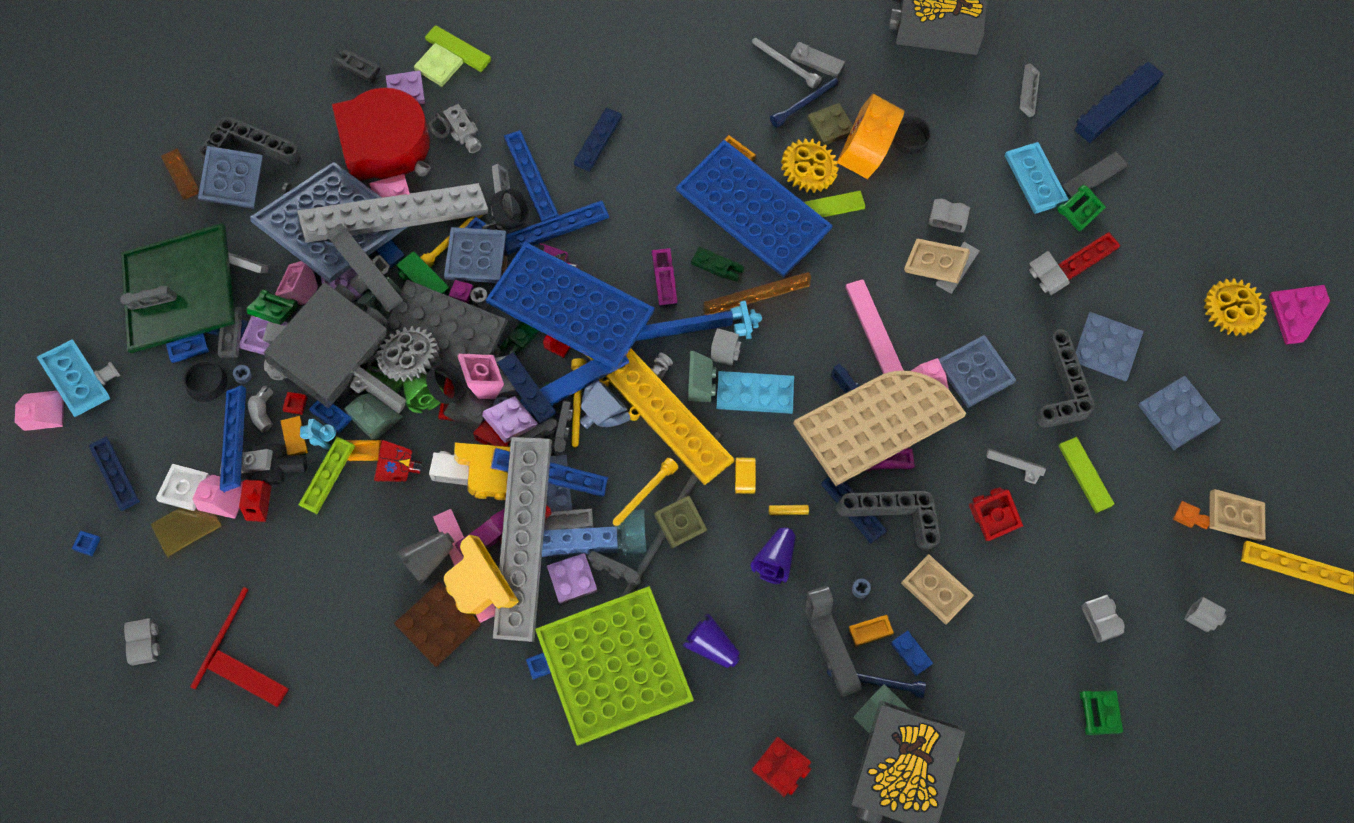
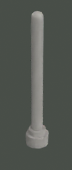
(812, 79)

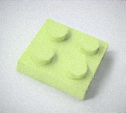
(438, 64)

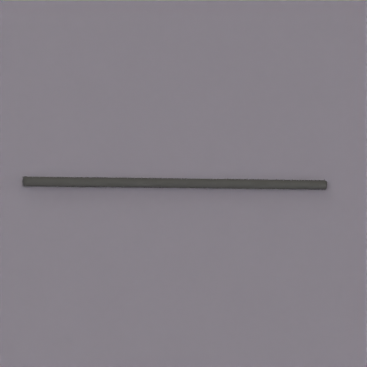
(660, 535)

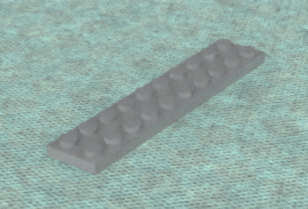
(394, 211)
(523, 536)

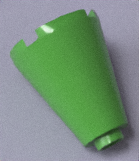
(418, 395)

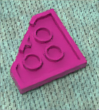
(1298, 311)

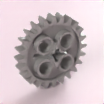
(408, 354)

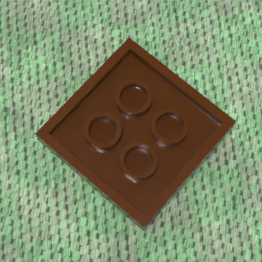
(436, 624)

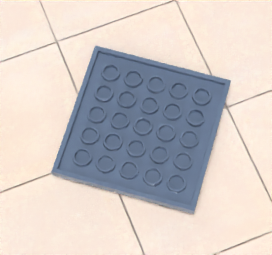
(325, 188)

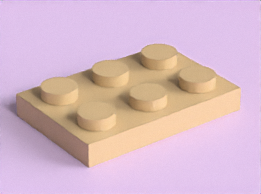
(937, 260)
(1237, 515)
(937, 589)

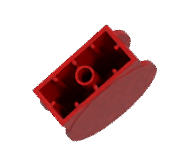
(382, 133)

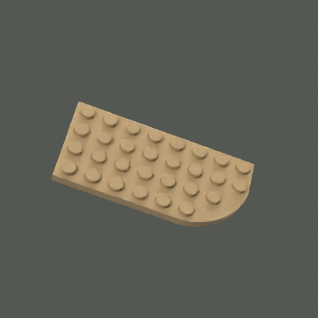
(877, 422)

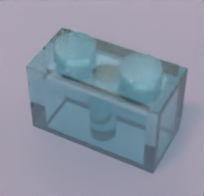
(633, 534)

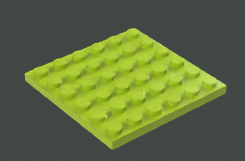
(613, 665)

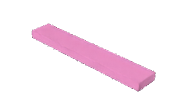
(873, 327)
(446, 523)

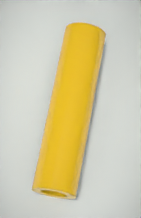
(788, 510)

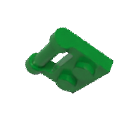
(1086, 212)
(269, 311)
(1107, 712)

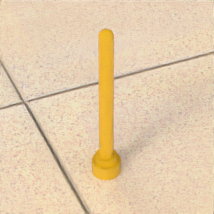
(429, 258)
(576, 363)
(667, 468)

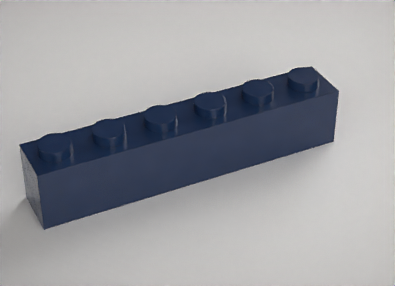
(1118, 102)

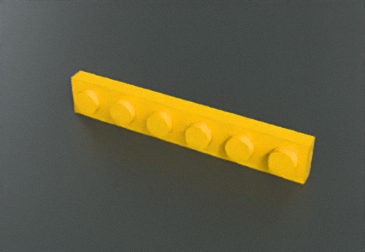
(1298, 567)

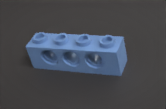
(579, 541)

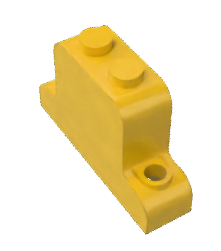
(481, 478)
(477, 580)

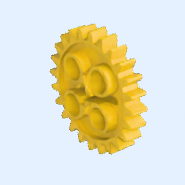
(809, 165)
(1230, 294)

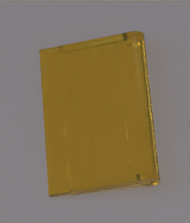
(183, 528)

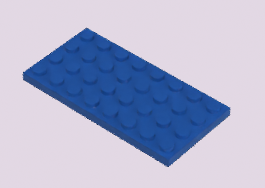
(754, 208)
(570, 305)

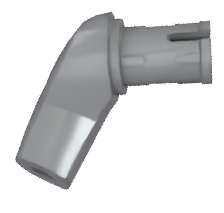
(257, 409)

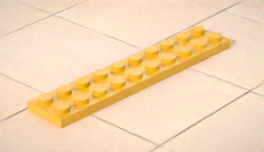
(670, 418)

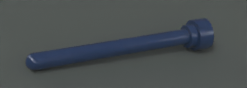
(777, 119)
(916, 688)

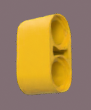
(745, 475)

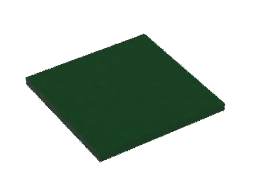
(195, 269)

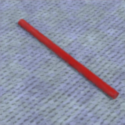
(219, 638)

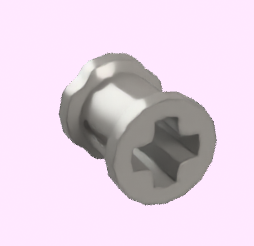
(479, 297)
(107, 373)

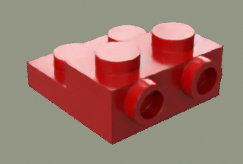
(995, 513)
(782, 767)

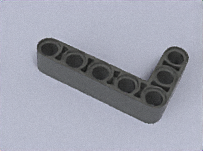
(232, 130)
(364, 267)
(1069, 383)
(895, 507)
(818, 611)

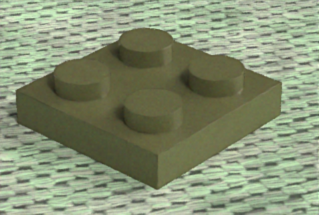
(830, 124)
(680, 522)

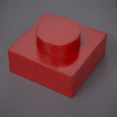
(295, 403)

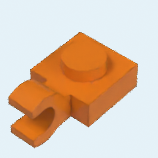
(1189, 515)

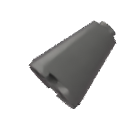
(426, 555)

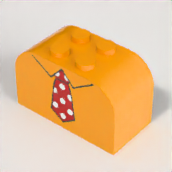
(871, 136)

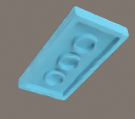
(1036, 177)
(73, 378)
(755, 392)

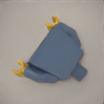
(604, 407)

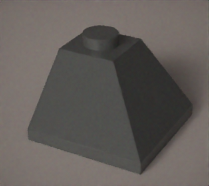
(469, 409)

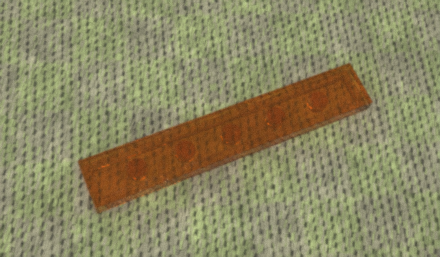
(757, 293)

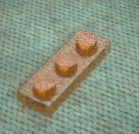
(180, 174)

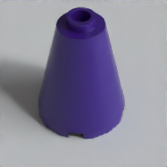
(775, 557)
(712, 643)

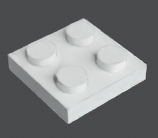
(180, 486)

